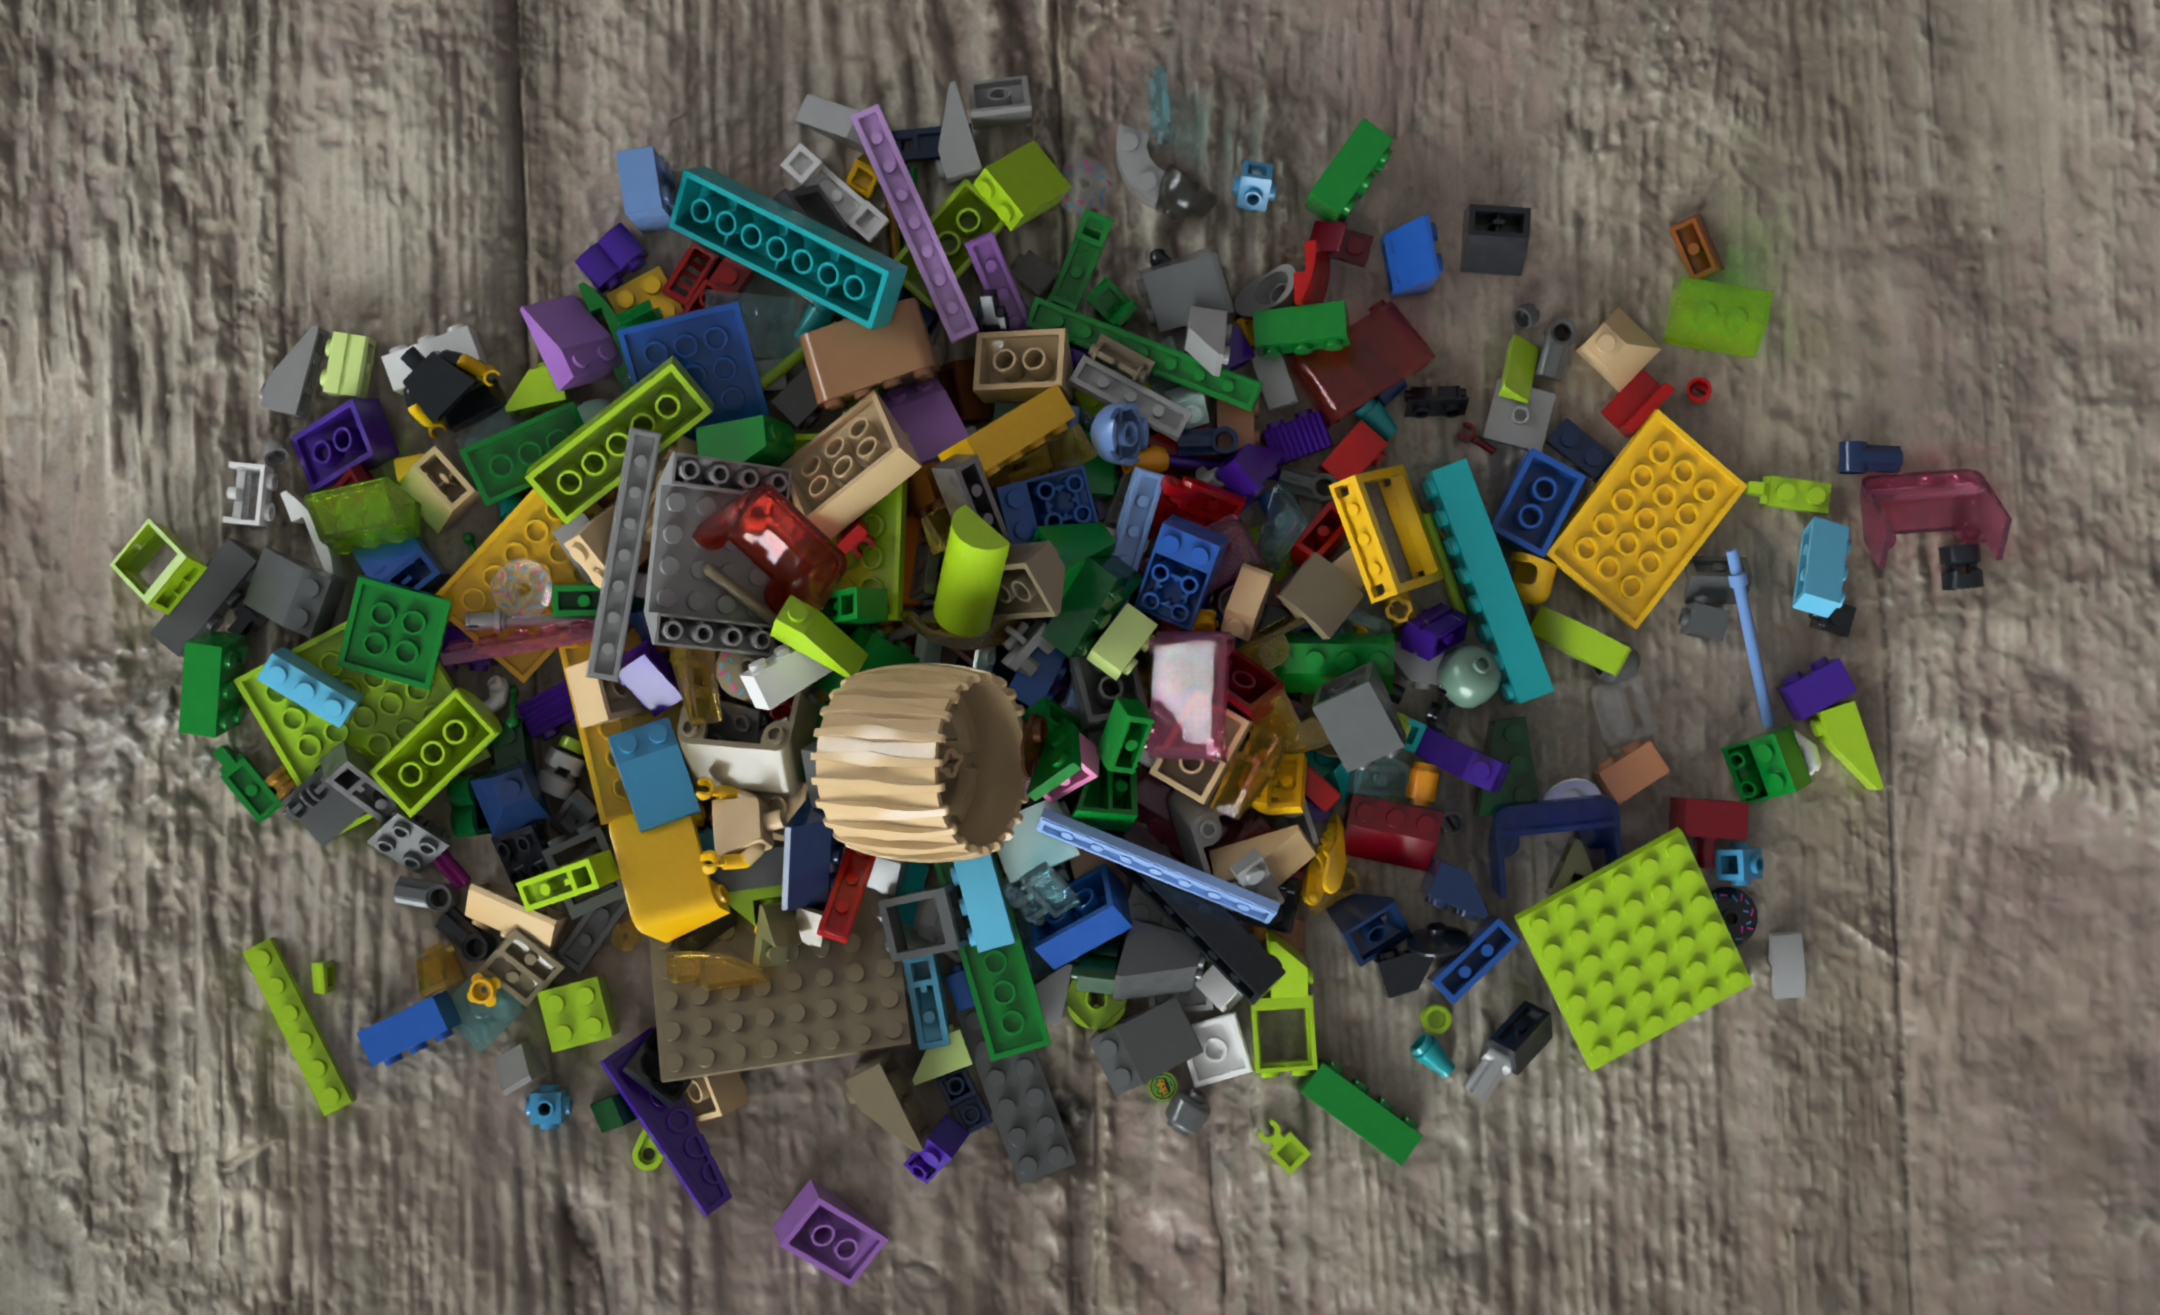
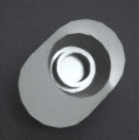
(1267, 292)

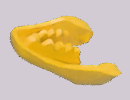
(1328, 865)

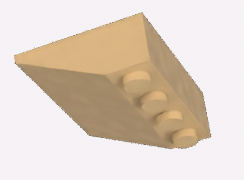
(851, 465)

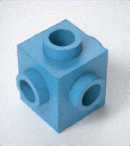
(1254, 186)
(1739, 863)
(558, 1100)

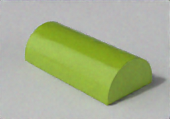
(956, 220)
(970, 575)
(436, 750)

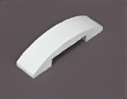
(856, 212)
(299, 514)

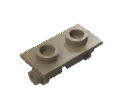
(1121, 359)

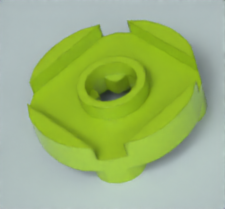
(1093, 1016)

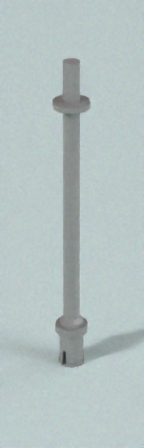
(498, 621)

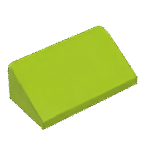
(1518, 370)

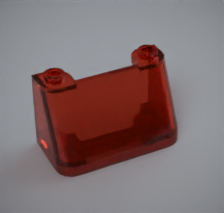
(1380, 355)
(780, 543)

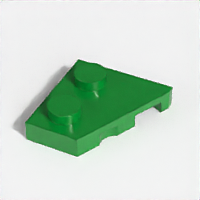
(1057, 761)

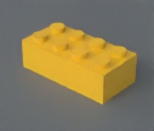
(1016, 431)

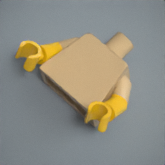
(740, 827)

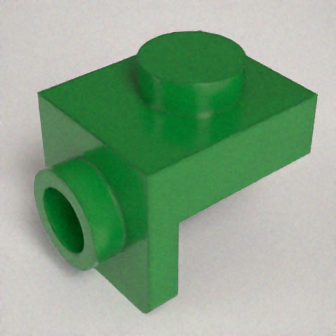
(1111, 303)

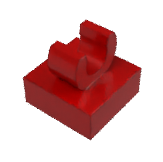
(853, 535)

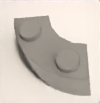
(1136, 166)

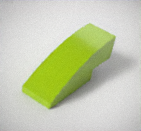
(1579, 641)

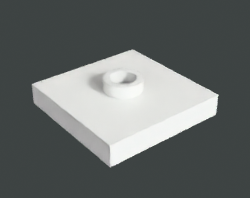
(1224, 1050)

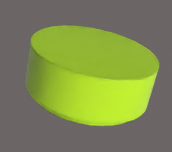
(571, 745)
(1435, 1018)

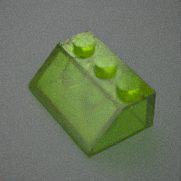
(1717, 317)
(363, 515)

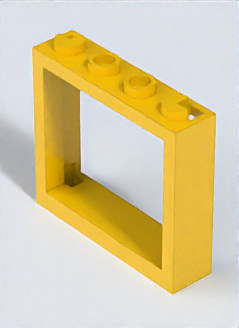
(1368, 541)

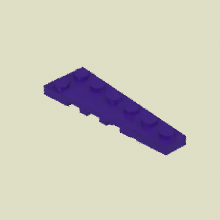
(672, 1133)

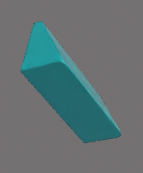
(913, 881)

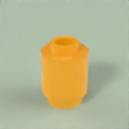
(1422, 784)

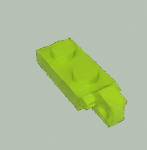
(1791, 494)

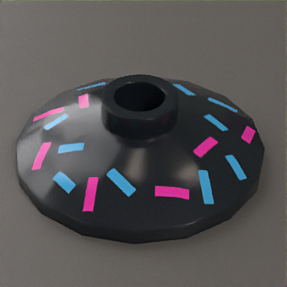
(1741, 905)

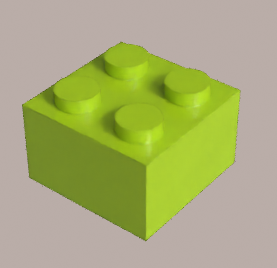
(578, 1012)

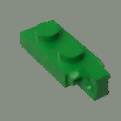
(247, 783)

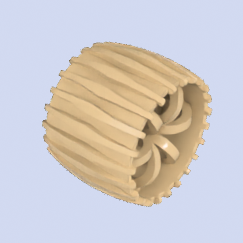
(921, 762)

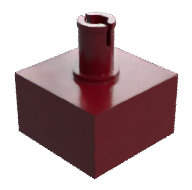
(1708, 822)

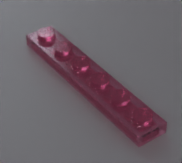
(518, 642)

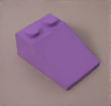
(571, 342)
(927, 416)
(829, 1233)

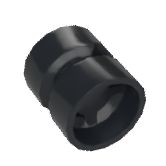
(1961, 555)

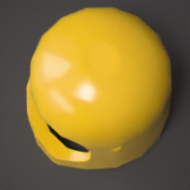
(1532, 577)

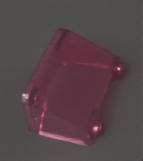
(1189, 695)

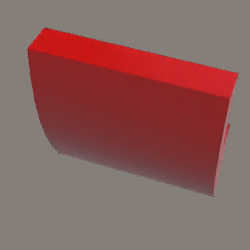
(1312, 284)

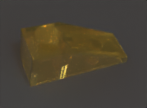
(697, 683)

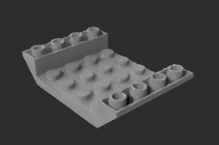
(680, 600)

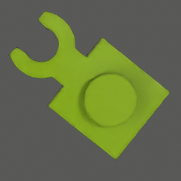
(1286, 1148)

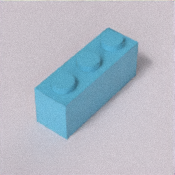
(1822, 567)
(310, 687)
(983, 903)

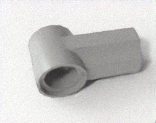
(1487, 1072)

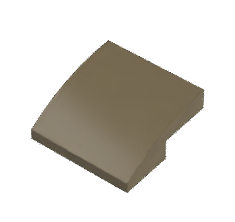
(1320, 595)
(522, 966)

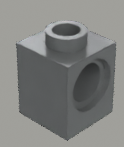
(1703, 621)

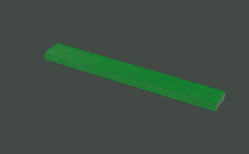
(1169, 362)

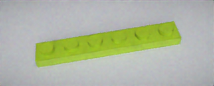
(298, 1026)

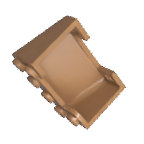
(853, 359)

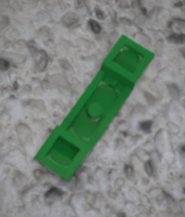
(1081, 260)
(597, 307)

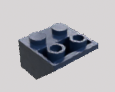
(1452, 886)

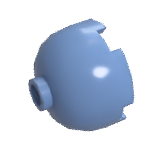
(1119, 433)

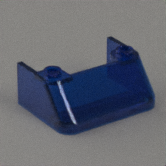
(1594, 816)

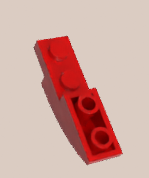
(727, 277)

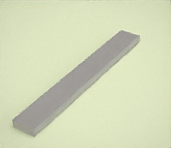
(623, 554)

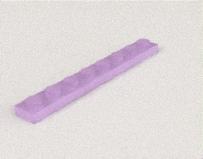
(914, 223)

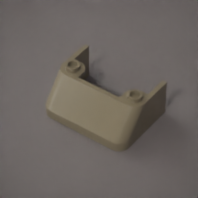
(760, 768)

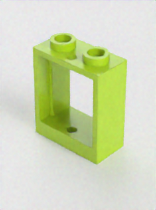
(173, 581)
(1300, 1066)

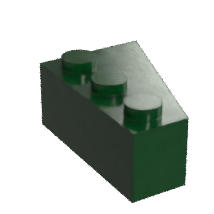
(1091, 604)
(1509, 742)

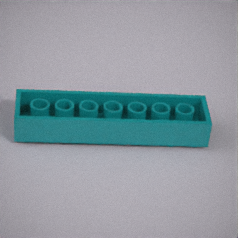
(787, 247)
(1486, 582)

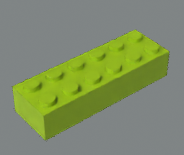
(592, 457)

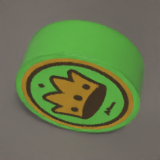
(1163, 1087)

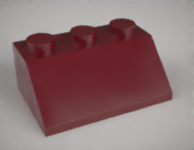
(1252, 688)
(1391, 832)

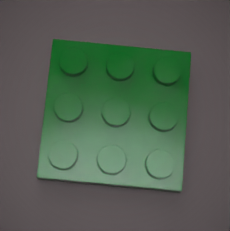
(395, 632)

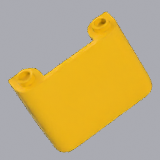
(665, 876)

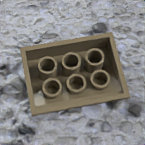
(888, 1099)

